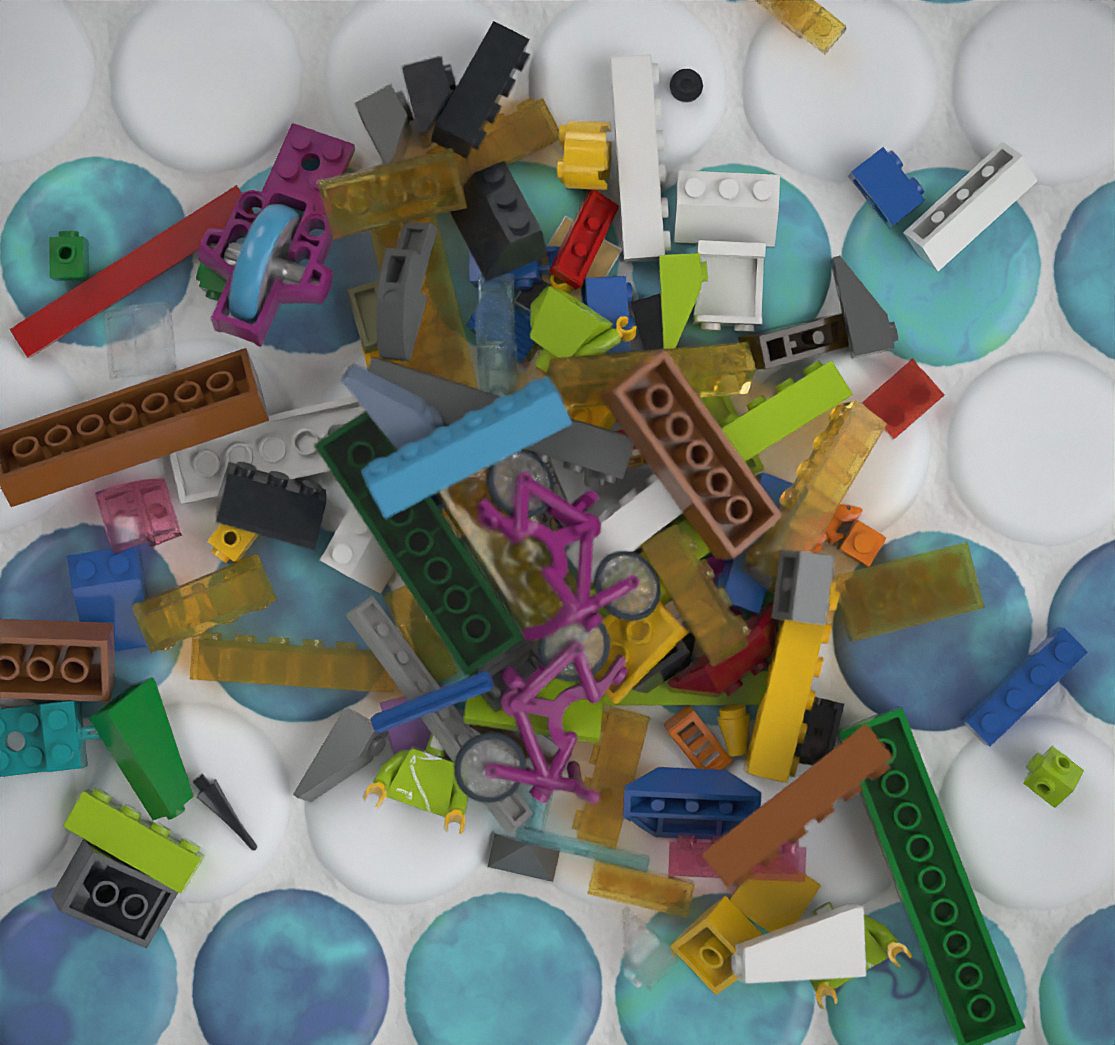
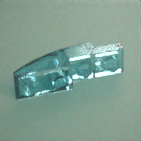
(496, 335)

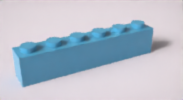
(466, 446)

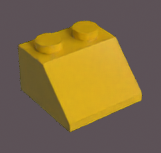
(712, 941)

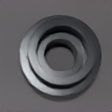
(682, 95)

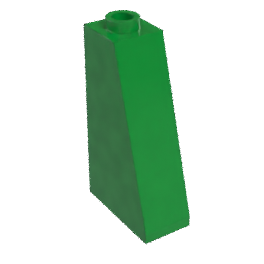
(145, 749)

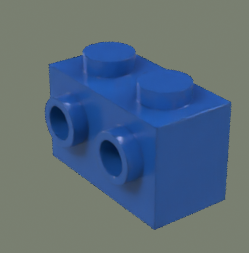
(887, 186)

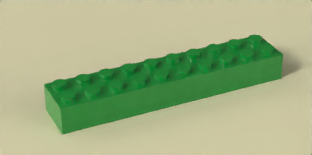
(935, 888)

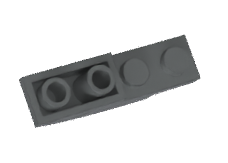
(399, 295)

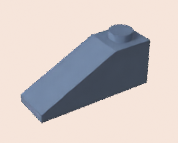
(395, 410)

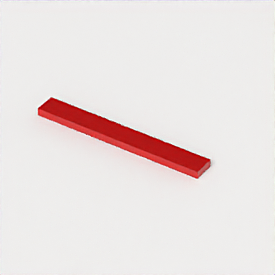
(123, 276)

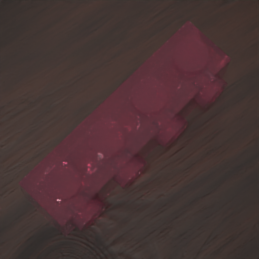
(687, 861)

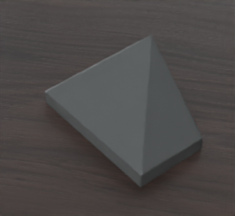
(523, 858)

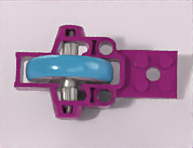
(264, 268)

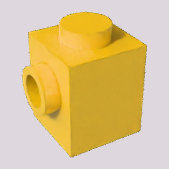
(231, 542)

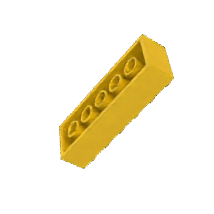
(788, 695)

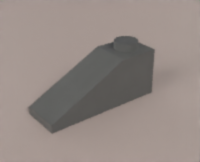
(864, 318)
(346, 750)

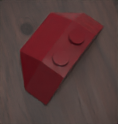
(726, 676)

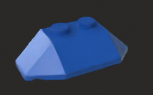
(689, 802)

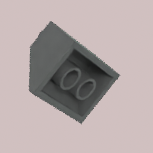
(387, 122)

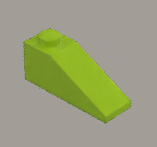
(679, 287)

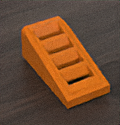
(681, 720)

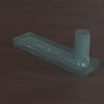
(535, 834)

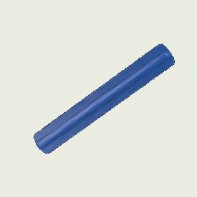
(432, 702)

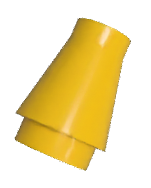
(734, 727)

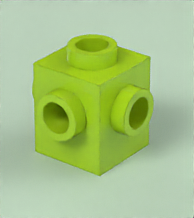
(1052, 776)

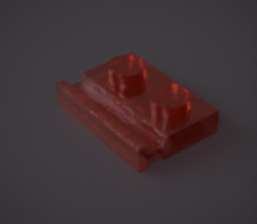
(903, 398)

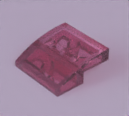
(138, 514)

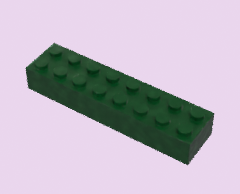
(422, 552)

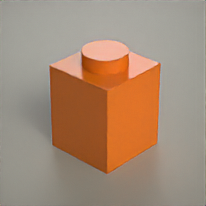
(861, 543)

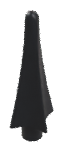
(214, 799)

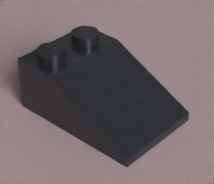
(112, 895)

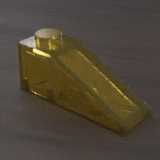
(420, 634)

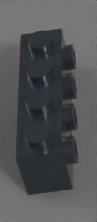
(480, 90)

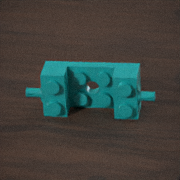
(52, 738)

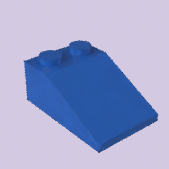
(107, 587)

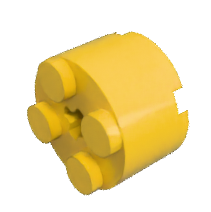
(585, 155)

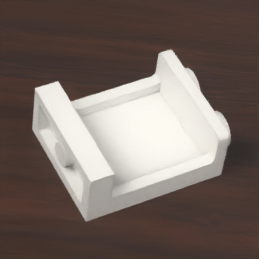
(732, 287)

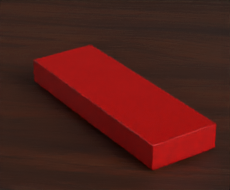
(584, 238)

